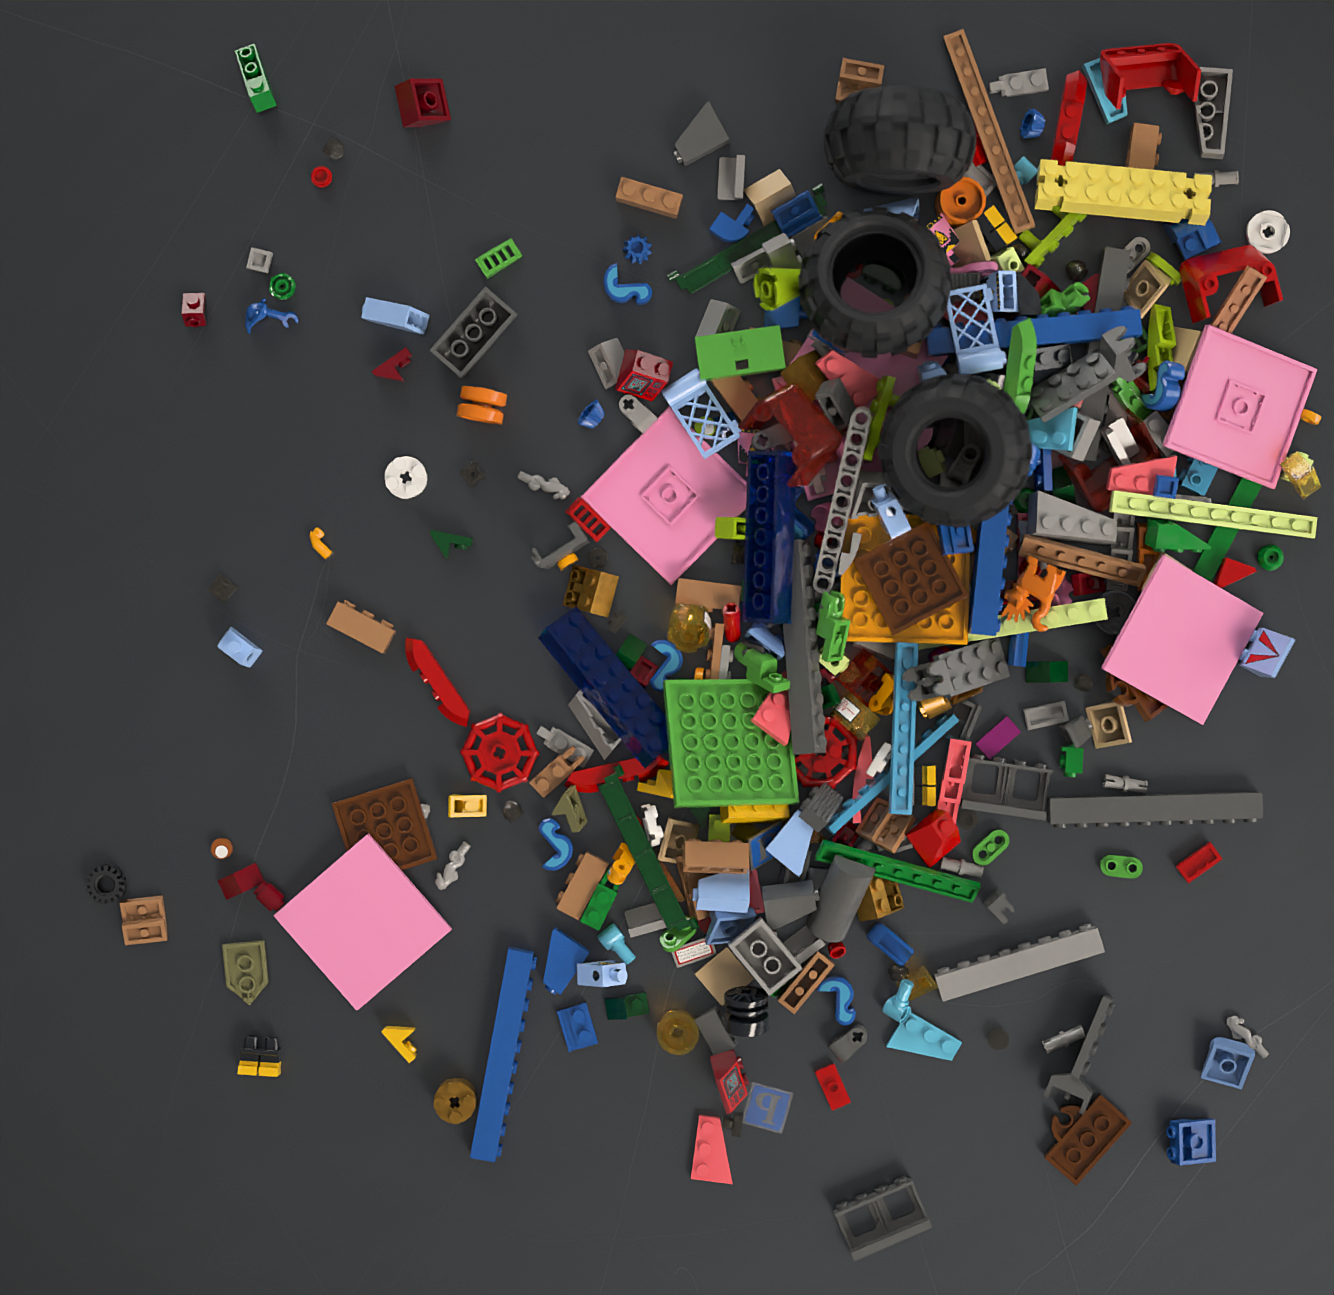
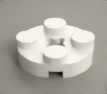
(1277, 225)
(401, 466)
(653, 832)

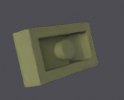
(572, 807)

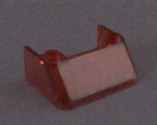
(805, 423)
(1093, 482)

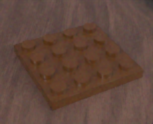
(910, 578)
(392, 819)

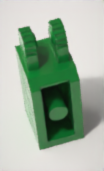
(599, 904)

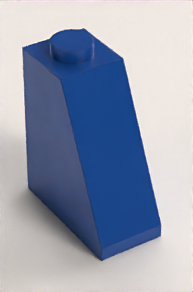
(562, 961)

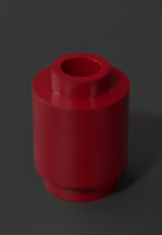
(269, 896)

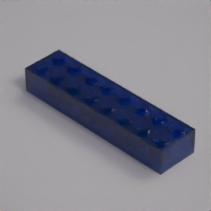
(769, 538)
(608, 685)

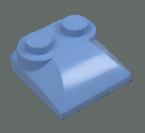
(760, 635)
(727, 925)
(1228, 1062)

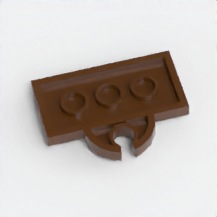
(1144, 703)
(1085, 1137)

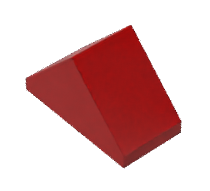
(1231, 571)

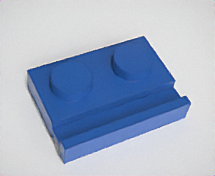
(796, 214)
(1043, 472)
(955, 540)
(577, 1026)

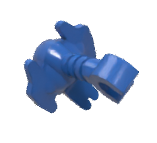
(258, 311)

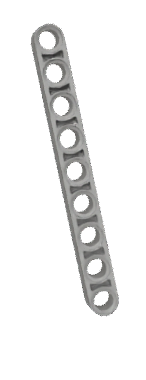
(837, 509)

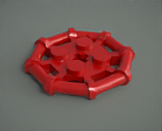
(488, 748)
(831, 759)

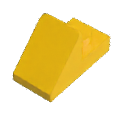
(660, 787)
(467, 805)
(396, 1036)

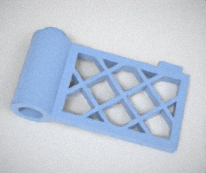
(982, 357)
(689, 389)

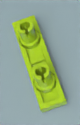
(1050, 243)
(878, 408)

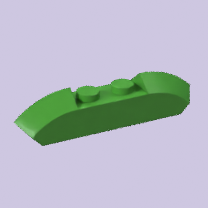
(1021, 363)

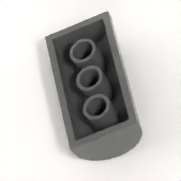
(473, 332)
(839, 899)

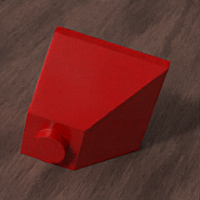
(934, 836)

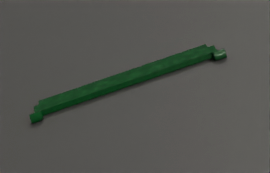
(721, 263)
(643, 853)

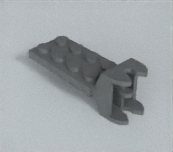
(1087, 375)
(958, 670)
(1073, 1082)

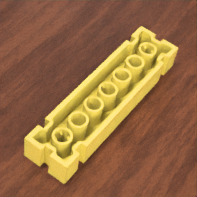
(1123, 192)

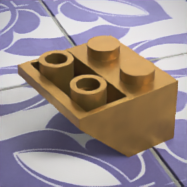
(590, 590)
(880, 899)

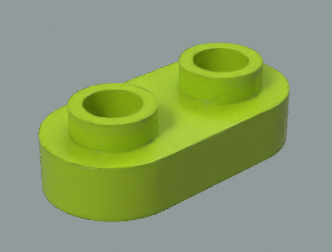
(1166, 268)

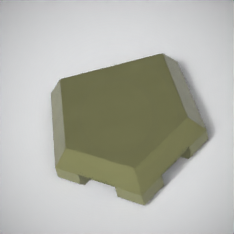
(245, 968)

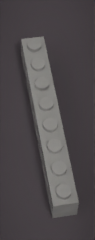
(1018, 963)

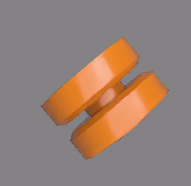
(971, 196)
(481, 406)

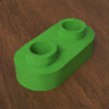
(990, 847)
(1121, 866)
(679, 937)

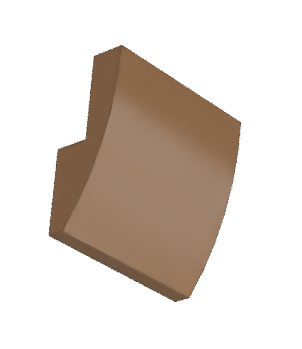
(857, 76)
(884, 828)
(143, 920)

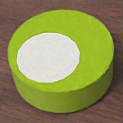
(710, 429)

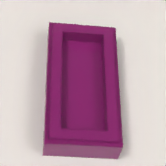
(997, 737)

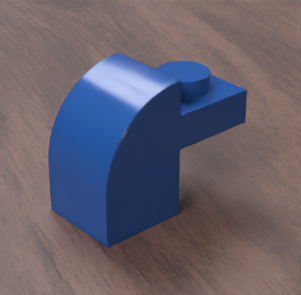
(730, 230)

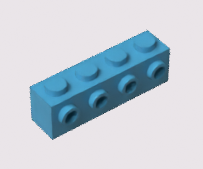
(1196, 477)

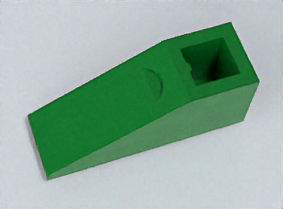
(255, 78)
(1165, 534)

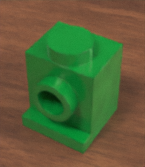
(1071, 760)

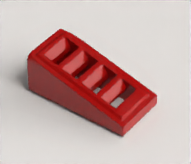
(574, 506)

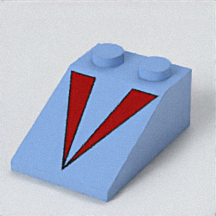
(1265, 652)

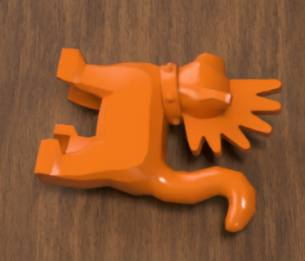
(1037, 586)

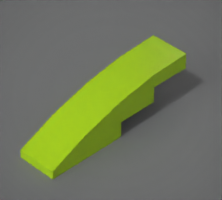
(1160, 341)

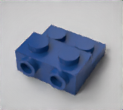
(1191, 1141)

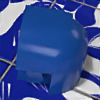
(1192, 238)

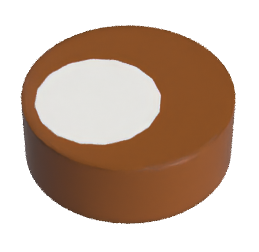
(221, 848)

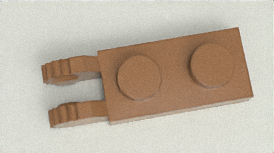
(555, 772)

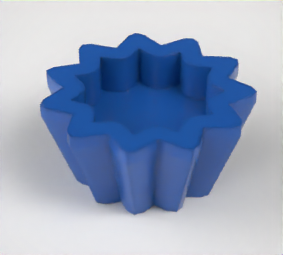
(1032, 124)
(637, 249)
(591, 415)

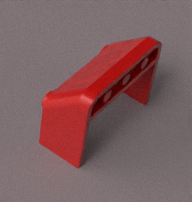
(1146, 68)
(1201, 273)

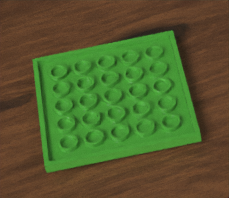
(719, 751)

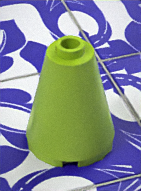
(776, 286)

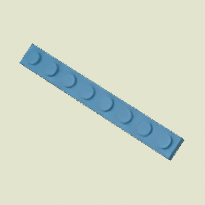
(902, 732)
(882, 779)

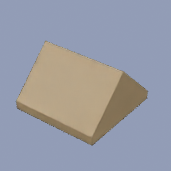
(769, 194)
(1146, 287)
(1108, 724)
(675, 835)

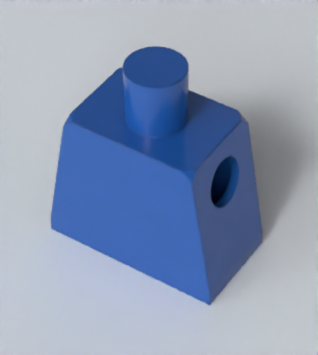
(786, 315)

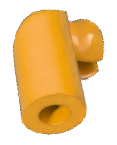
(317, 544)

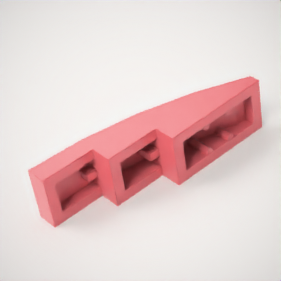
(863, 762)
(953, 777)

